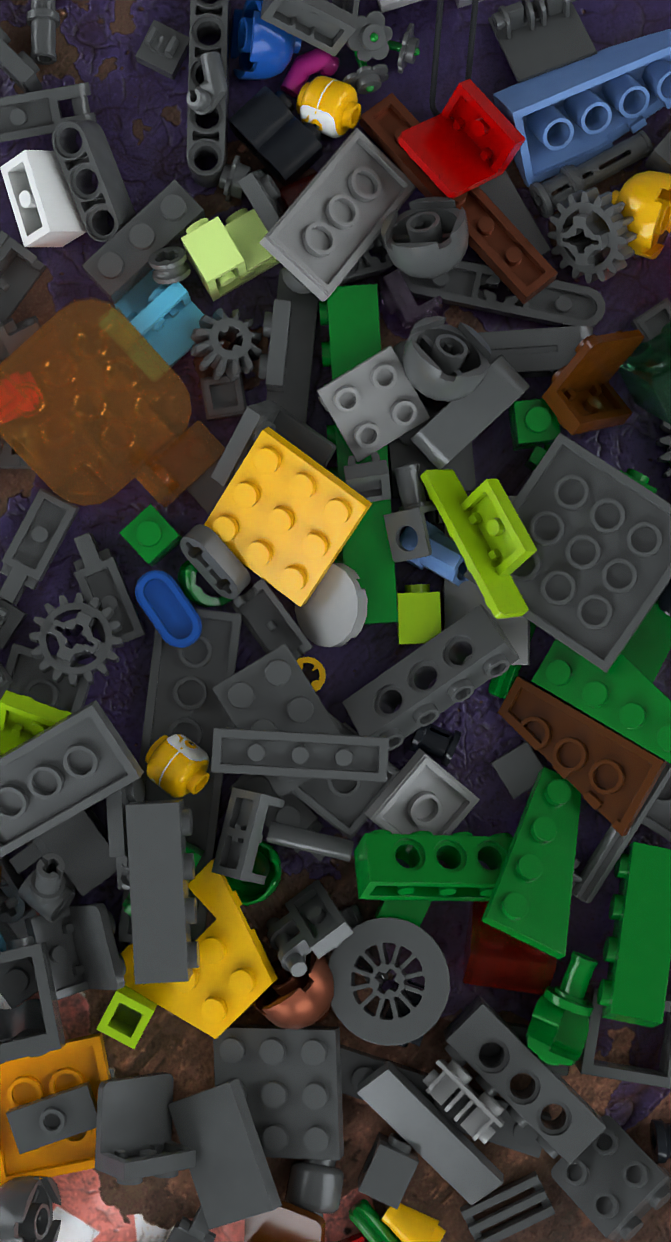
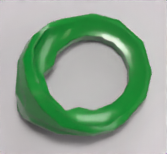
(194, 593)

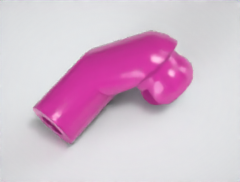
(306, 65)

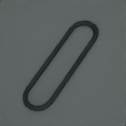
(438, 26)

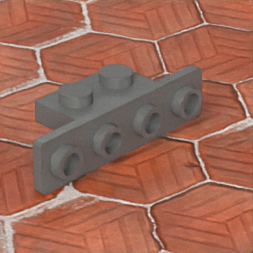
(290, 349)

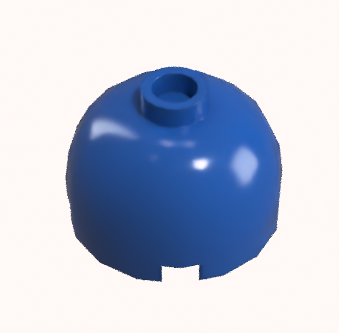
(260, 45)

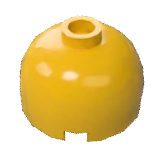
(649, 202)

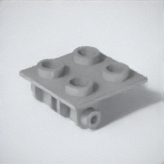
(373, 403)
(445, 1084)

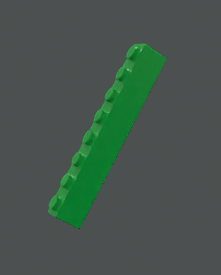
(353, 338)

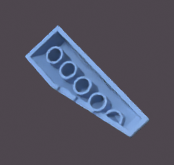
(587, 104)

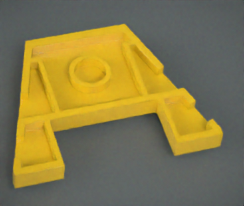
(231, 965)

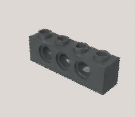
(439, 658)
(578, 1121)

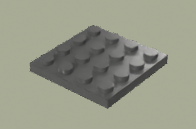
(597, 552)

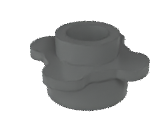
(229, 179)

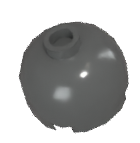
(427, 237)
(445, 359)
(28, 1210)

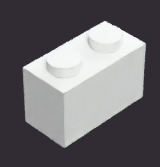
(41, 200)

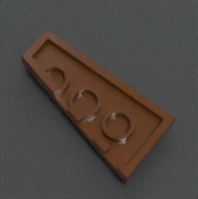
(595, 759)

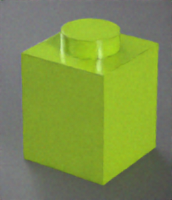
(418, 614)
(127, 1016)

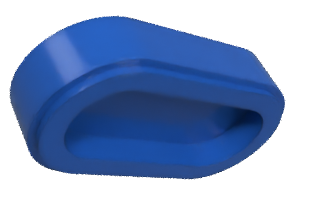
(168, 609)

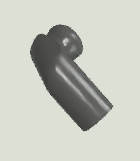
(212, 88)

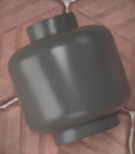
(315, 1186)

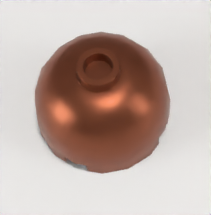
(298, 1000)

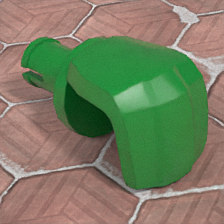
(562, 1015)

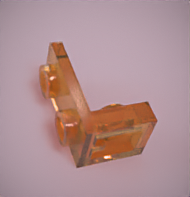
(179, 464)

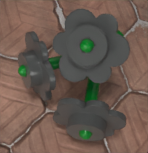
(375, 41)

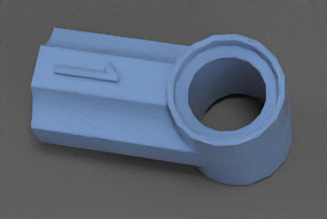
(445, 555)

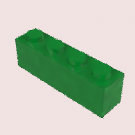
(640, 939)

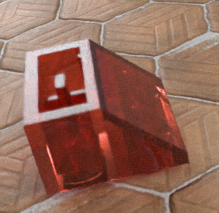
(502, 960)

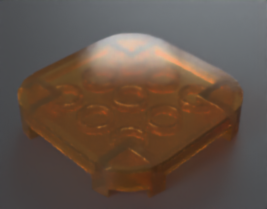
(90, 401)

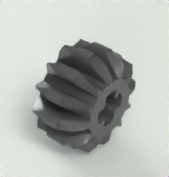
(241, 341)

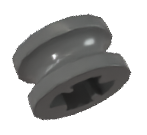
(169, 265)

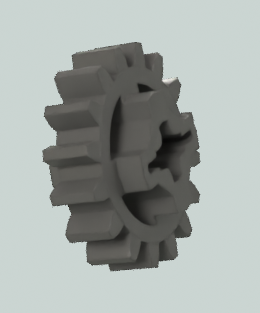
(587, 237)
(67, 657)

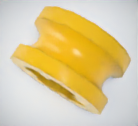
(316, 684)

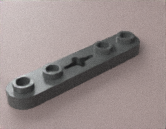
(556, 305)

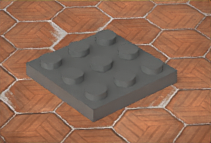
(289, 1086)

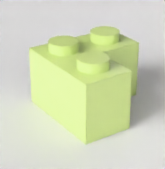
(227, 253)

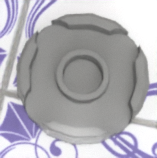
(334, 609)

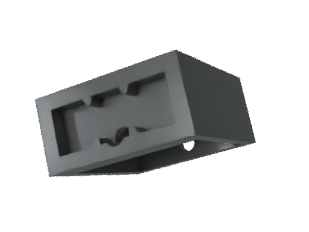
(314, 21)
(53, 1037)
(588, 1065)

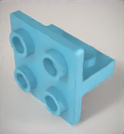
(162, 316)

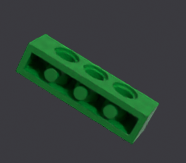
(383, 878)

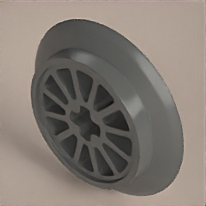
(356, 1015)

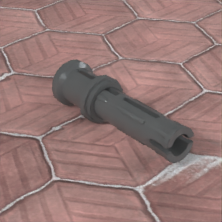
(571, 178)

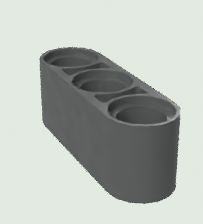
(78, 168)
(466, 418)

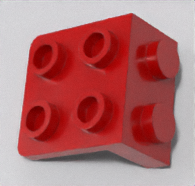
(464, 142)

